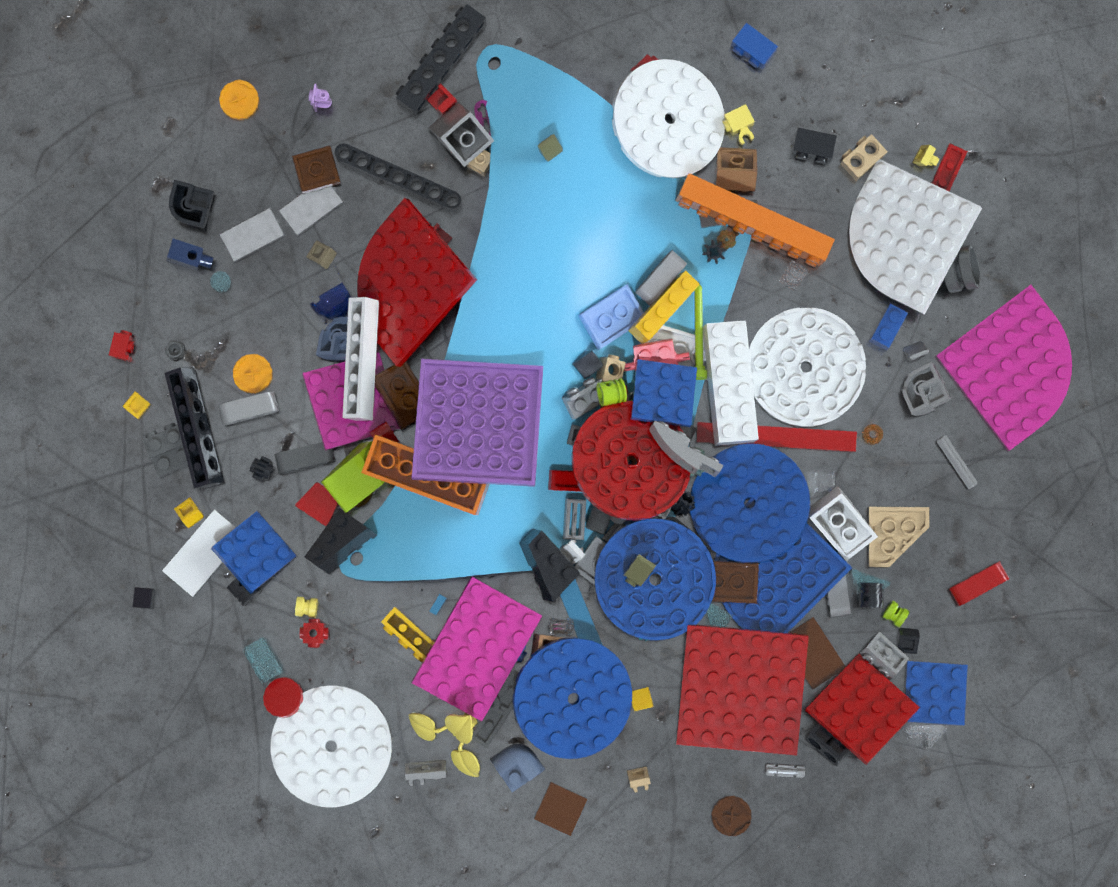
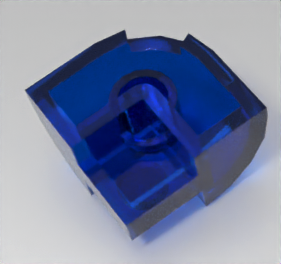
(332, 303)

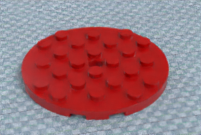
(603, 468)

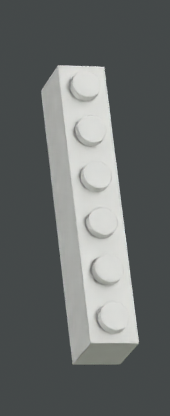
(360, 358)

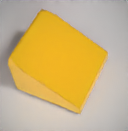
(189, 512)
(641, 699)

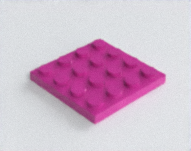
(326, 397)

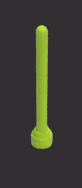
(701, 372)

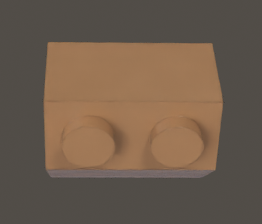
(736, 169)

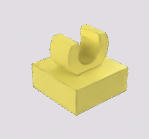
(925, 156)

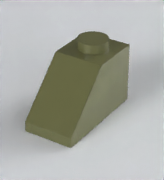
(638, 571)

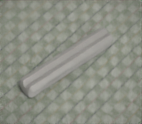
(957, 462)

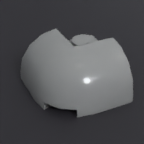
(925, 390)

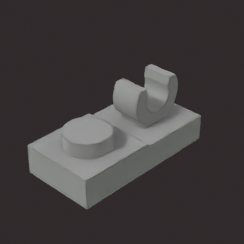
(425, 770)

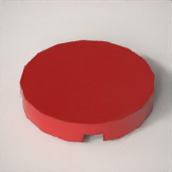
(283, 697)

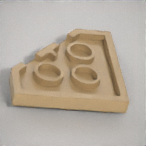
(896, 532)

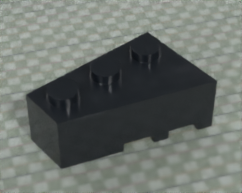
(338, 541)
(548, 564)

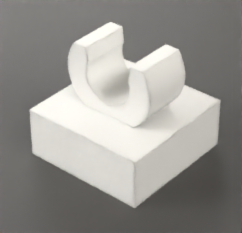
(572, 552)

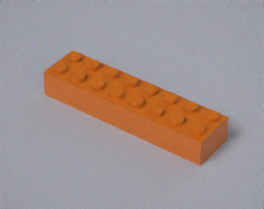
(754, 220)

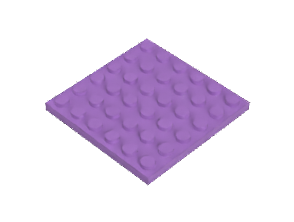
(477, 422)

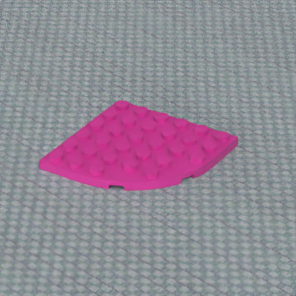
(1013, 367)

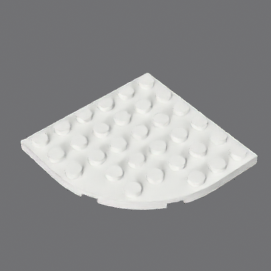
(907, 234)

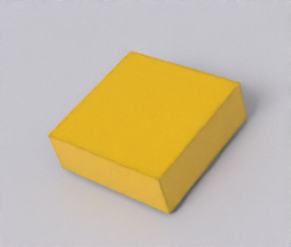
(136, 405)

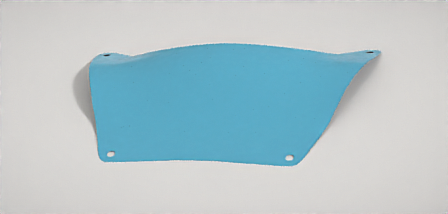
(544, 253)

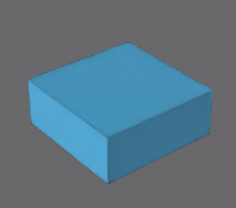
(438, 604)

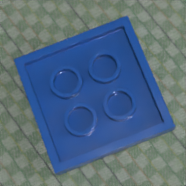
(663, 393)
(253, 552)
(938, 692)

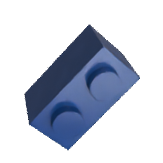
(753, 46)
(888, 327)

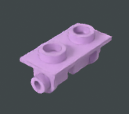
(319, 98)

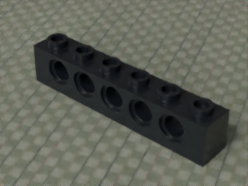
(464, 15)
(193, 427)

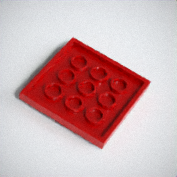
(862, 709)

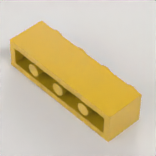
(663, 307)

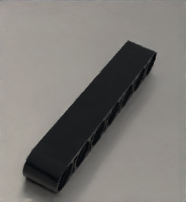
(391, 170)

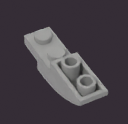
(676, 447)

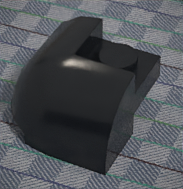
(190, 203)

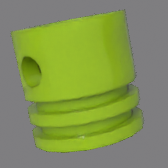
(611, 392)

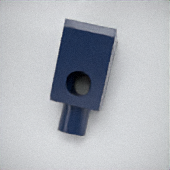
(179, 251)

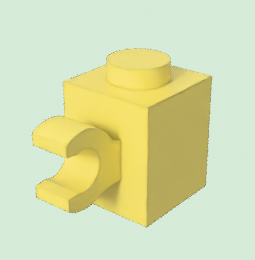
(739, 121)

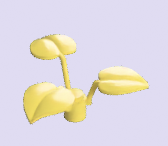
(461, 727)

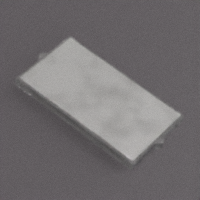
(310, 208)
(252, 235)

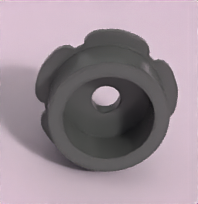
(175, 345)

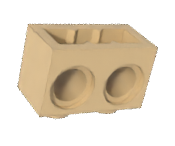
(866, 160)

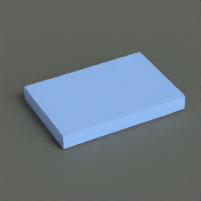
(611, 316)

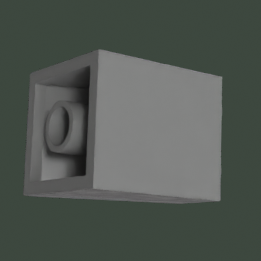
(461, 133)

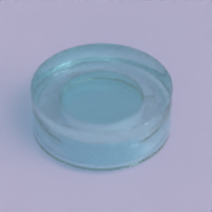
(220, 281)

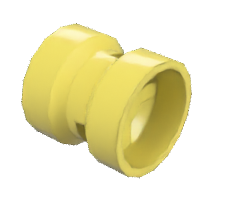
(306, 607)

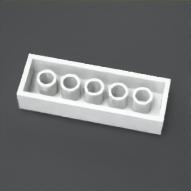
(730, 383)

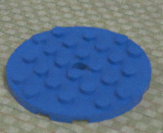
(779, 508)
(685, 576)
(543, 693)

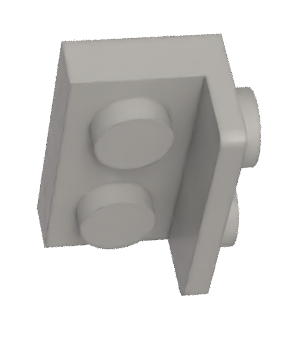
(582, 399)
(884, 656)

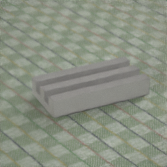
(580, 536)

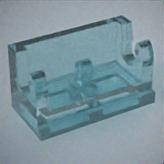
(262, 660)

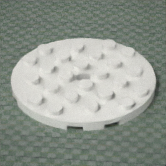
(640, 121)
(835, 359)
(335, 776)

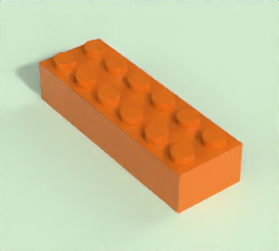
(394, 463)

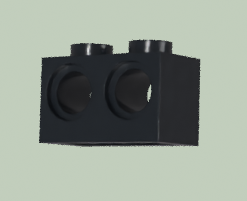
(827, 744)

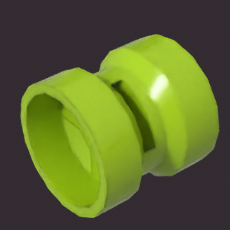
(895, 613)

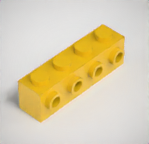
(408, 633)

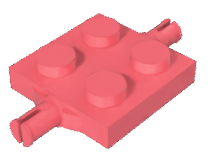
(657, 351)

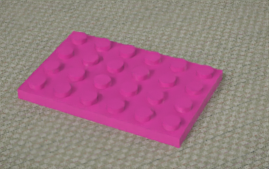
(476, 648)

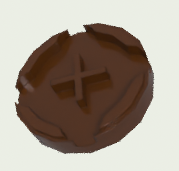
(731, 815)

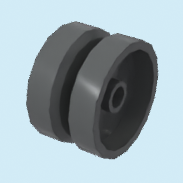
(963, 271)

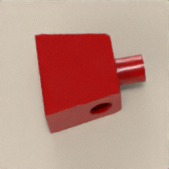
(318, 504)

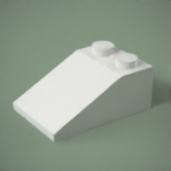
(841, 523)

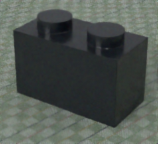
(814, 145)

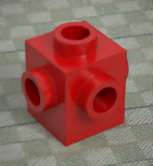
(322, 633)

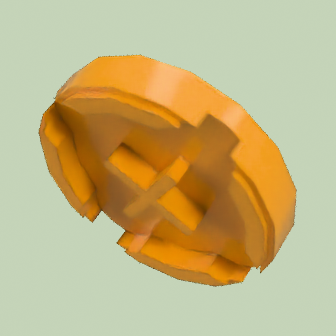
(239, 99)
(252, 373)

